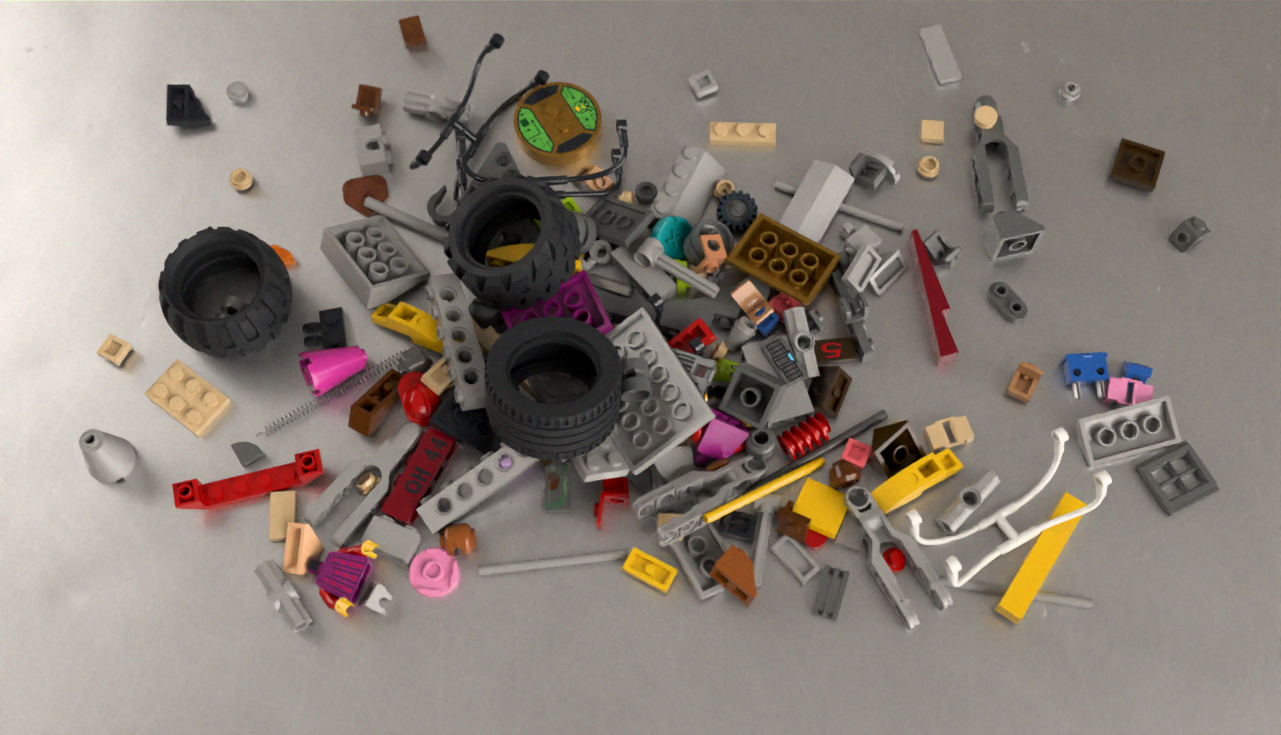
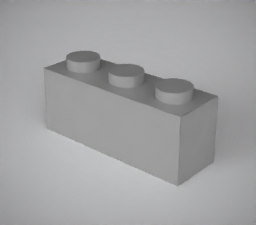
(644, 280)

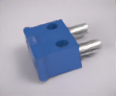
(1084, 370)

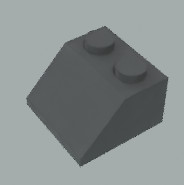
(1011, 235)
(752, 395)

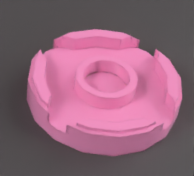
(433, 572)

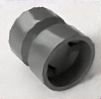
(635, 381)

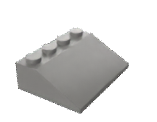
(372, 259)

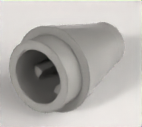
(740, 333)

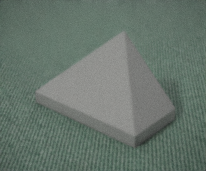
(888, 271)

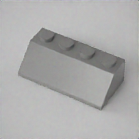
(688, 186)

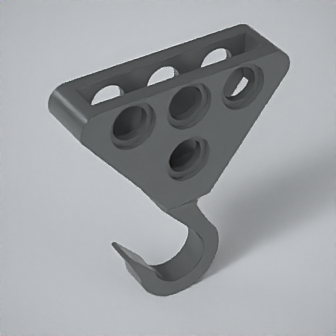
(490, 169)

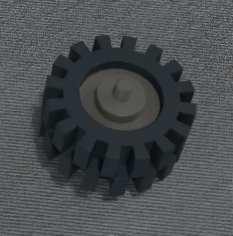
(737, 211)

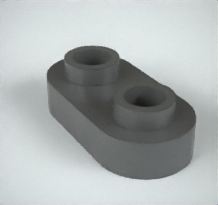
(1004, 302)

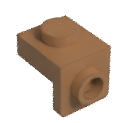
(1024, 381)

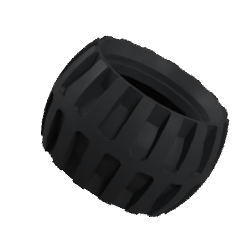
(206, 256)

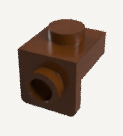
(367, 100)
(792, 523)

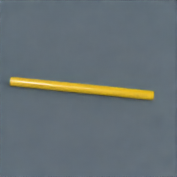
(764, 490)

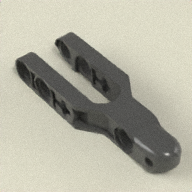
(1011, 162)

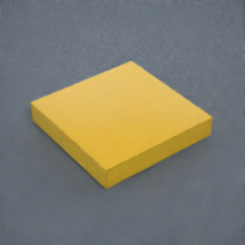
(823, 506)

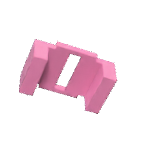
(1117, 389)

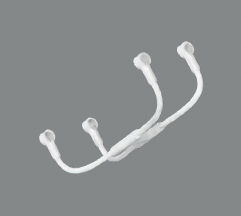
(952, 565)

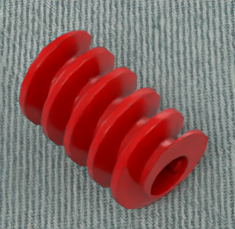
(804, 435)

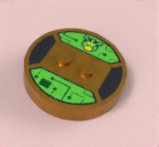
(558, 123)

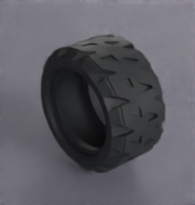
(488, 211)

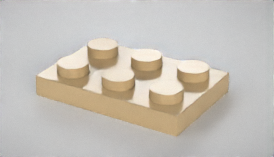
(187, 397)

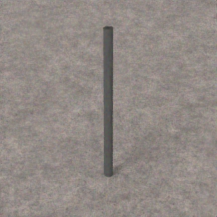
(824, 448)

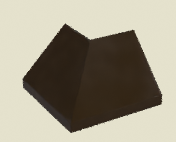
(894, 449)

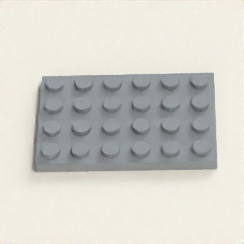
(676, 406)

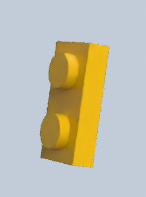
(649, 570)

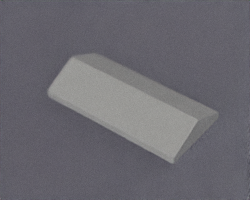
(817, 200)
(1127, 431)
(698, 551)

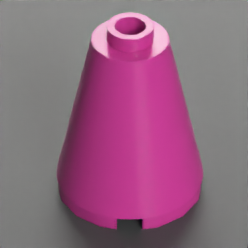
(330, 367)

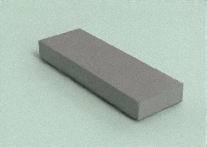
(940, 54)

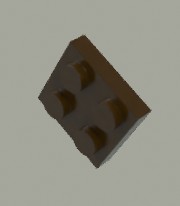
(1137, 165)

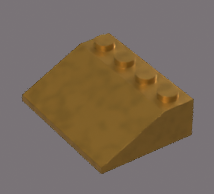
(784, 259)

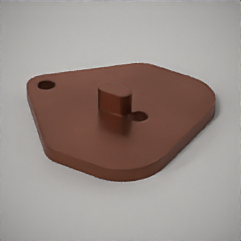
(355, 192)

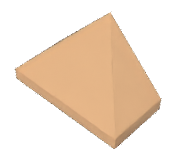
(300, 548)

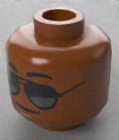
(458, 539)

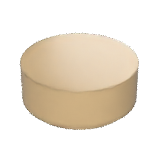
(985, 117)

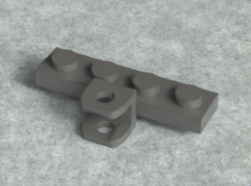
(853, 312)

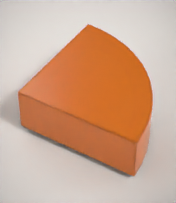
(285, 255)

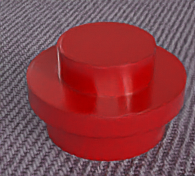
(894, 558)

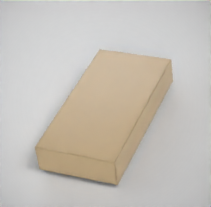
(282, 510)

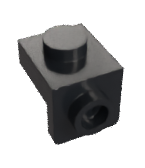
(738, 525)

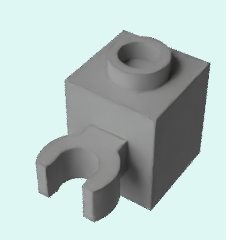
(855, 239)

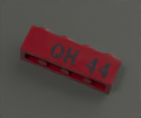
(419, 477)

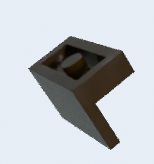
(829, 390)

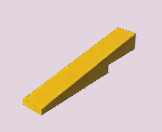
(1039, 561)

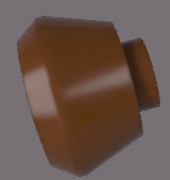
(843, 475)

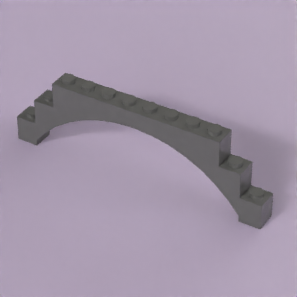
(675, 315)

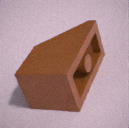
(736, 574)

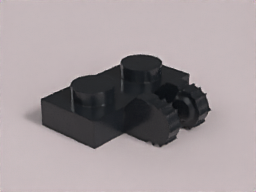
(331, 327)

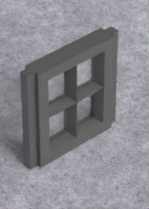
(1177, 477)

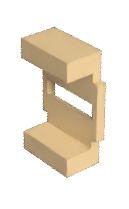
(937, 437)

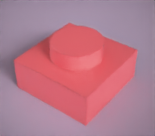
(856, 453)

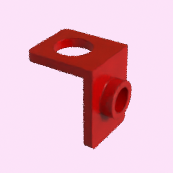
(607, 497)

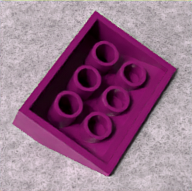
(574, 300)

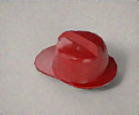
(417, 398)

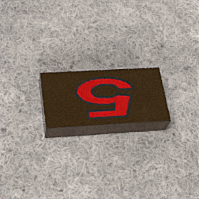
(835, 350)

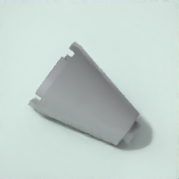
(107, 455)

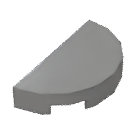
(882, 160)

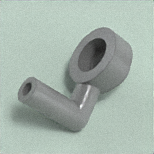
(594, 255)

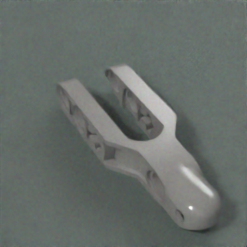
(389, 460)
(723, 483)
(878, 530)

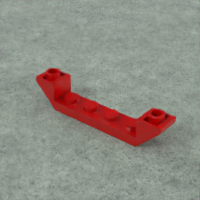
(224, 492)

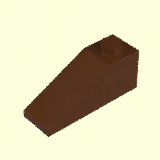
(375, 404)

